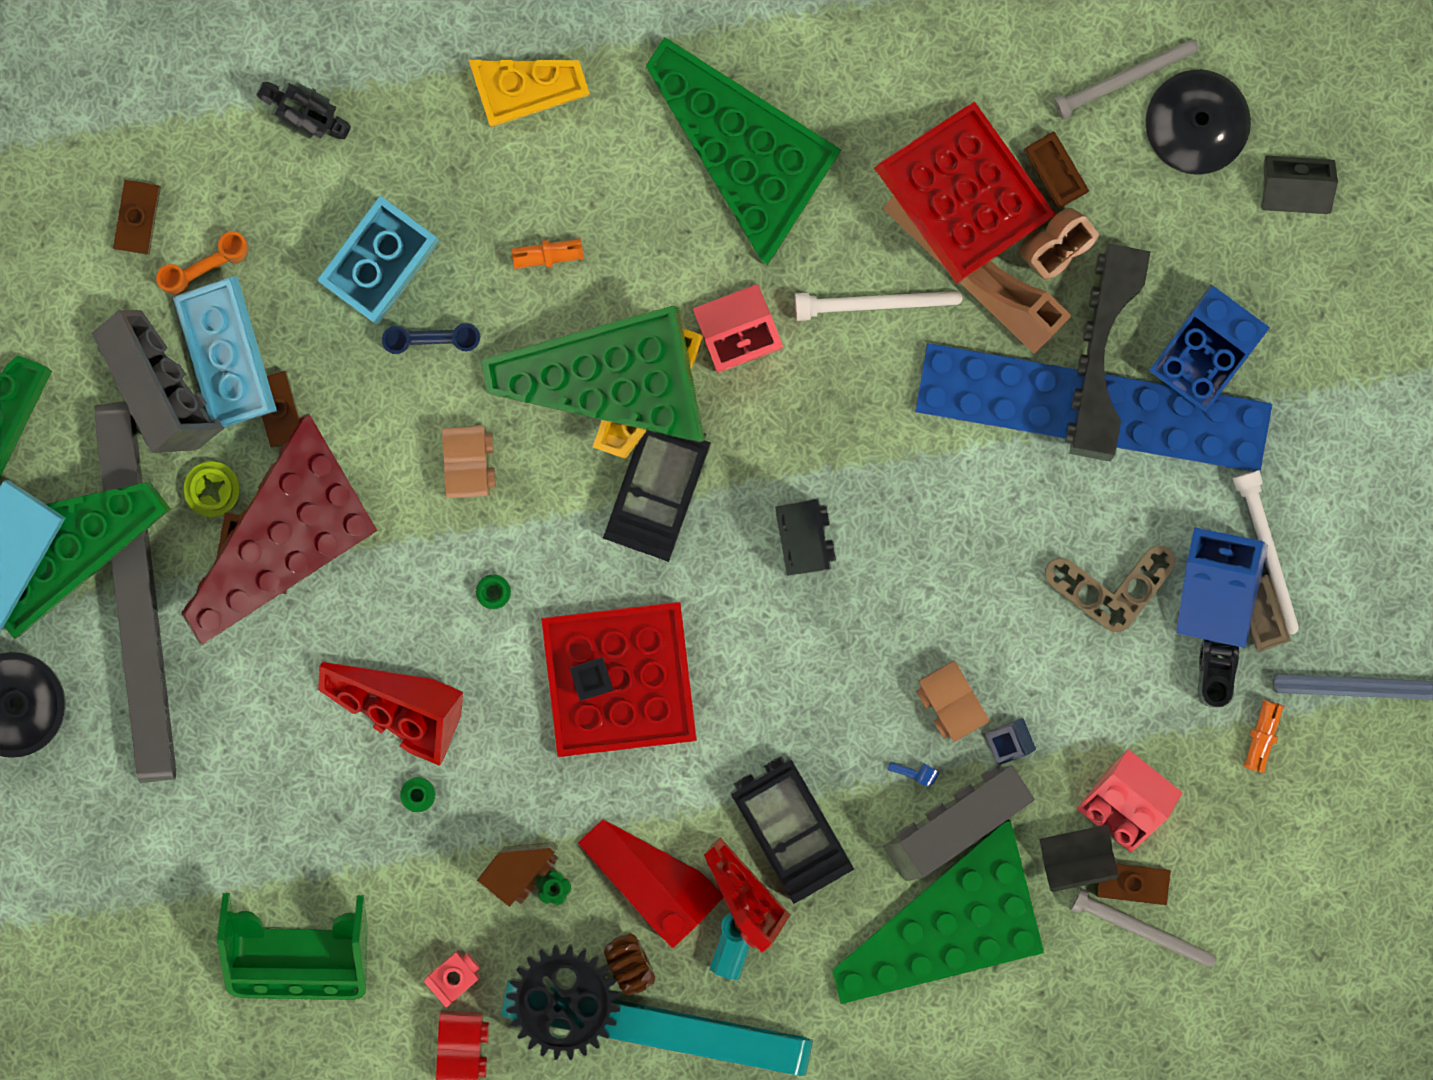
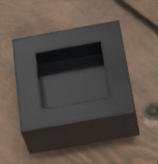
(591, 678)

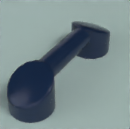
(399, 338)

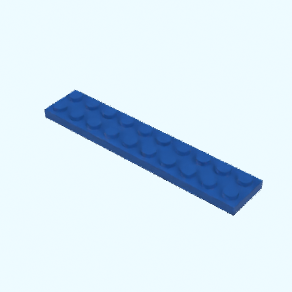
(1039, 400)

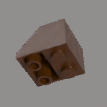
(514, 868)

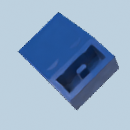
(1209, 348)
(1221, 587)

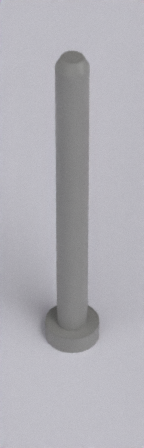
(1065, 105)
(1083, 902)

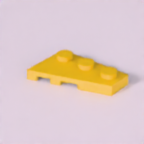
(526, 87)

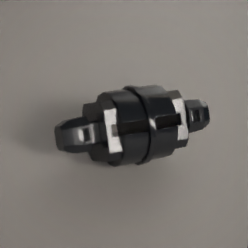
(308, 100)

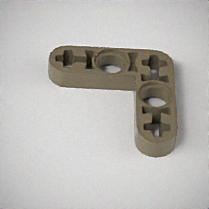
(1120, 597)

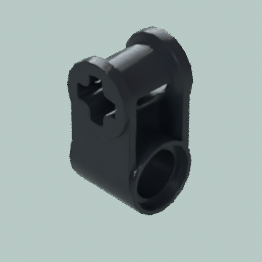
(1218, 671)

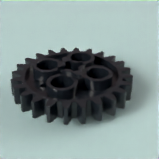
(537, 1021)

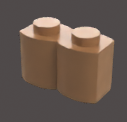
(1064, 237)
(467, 461)
(953, 702)

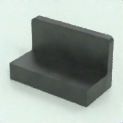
(1299, 184)
(1078, 858)

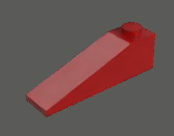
(409, 706)
(658, 885)

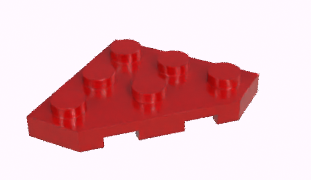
(750, 902)

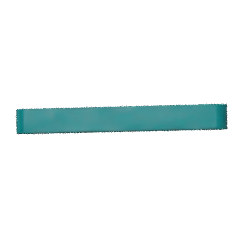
(689, 1034)

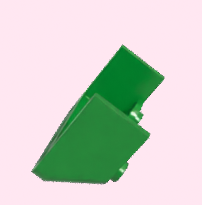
(293, 961)

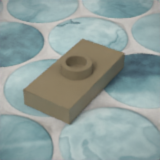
(1267, 623)

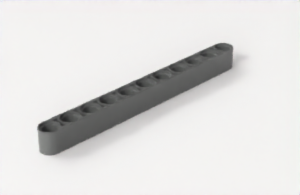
(137, 606)

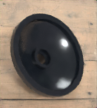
(1180, 139)
(43, 704)

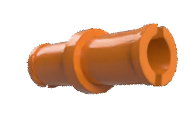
(547, 253)
(1263, 736)

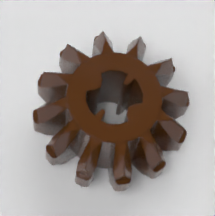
(629, 964)

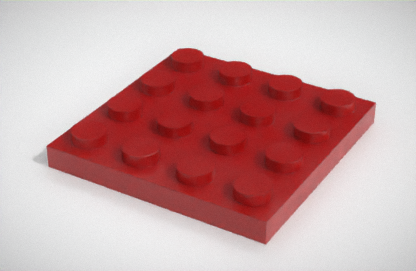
(964, 191)
(647, 671)

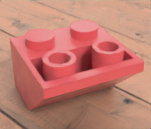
(738, 328)
(1130, 800)

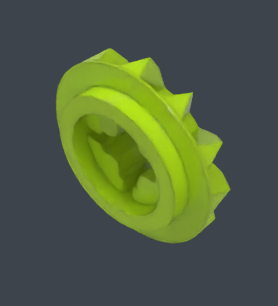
(196, 484)

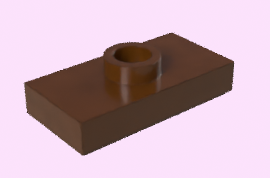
(1056, 170)
(136, 217)
(283, 422)
(1137, 885)

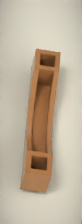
(1020, 307)

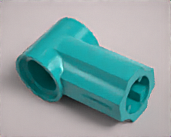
(730, 951)

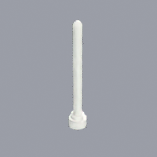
(808, 306)
(1249, 487)

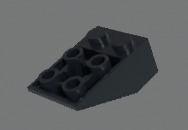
(804, 538)

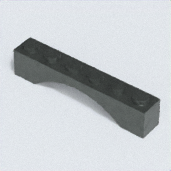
(1096, 421)

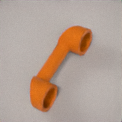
(178, 282)

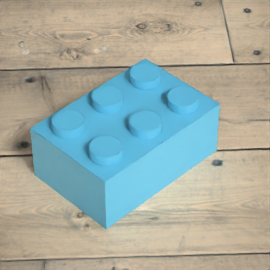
(378, 260)

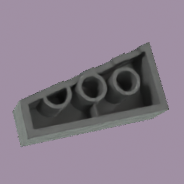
(153, 385)
(960, 823)

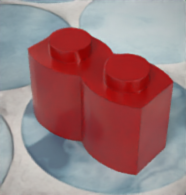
(460, 1046)

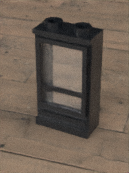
(656, 493)
(791, 829)

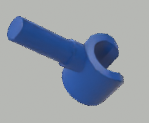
(925, 776)

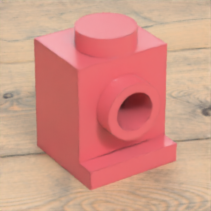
(438, 979)

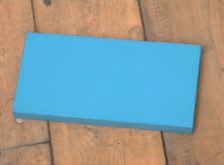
(224, 352)
(25, 536)

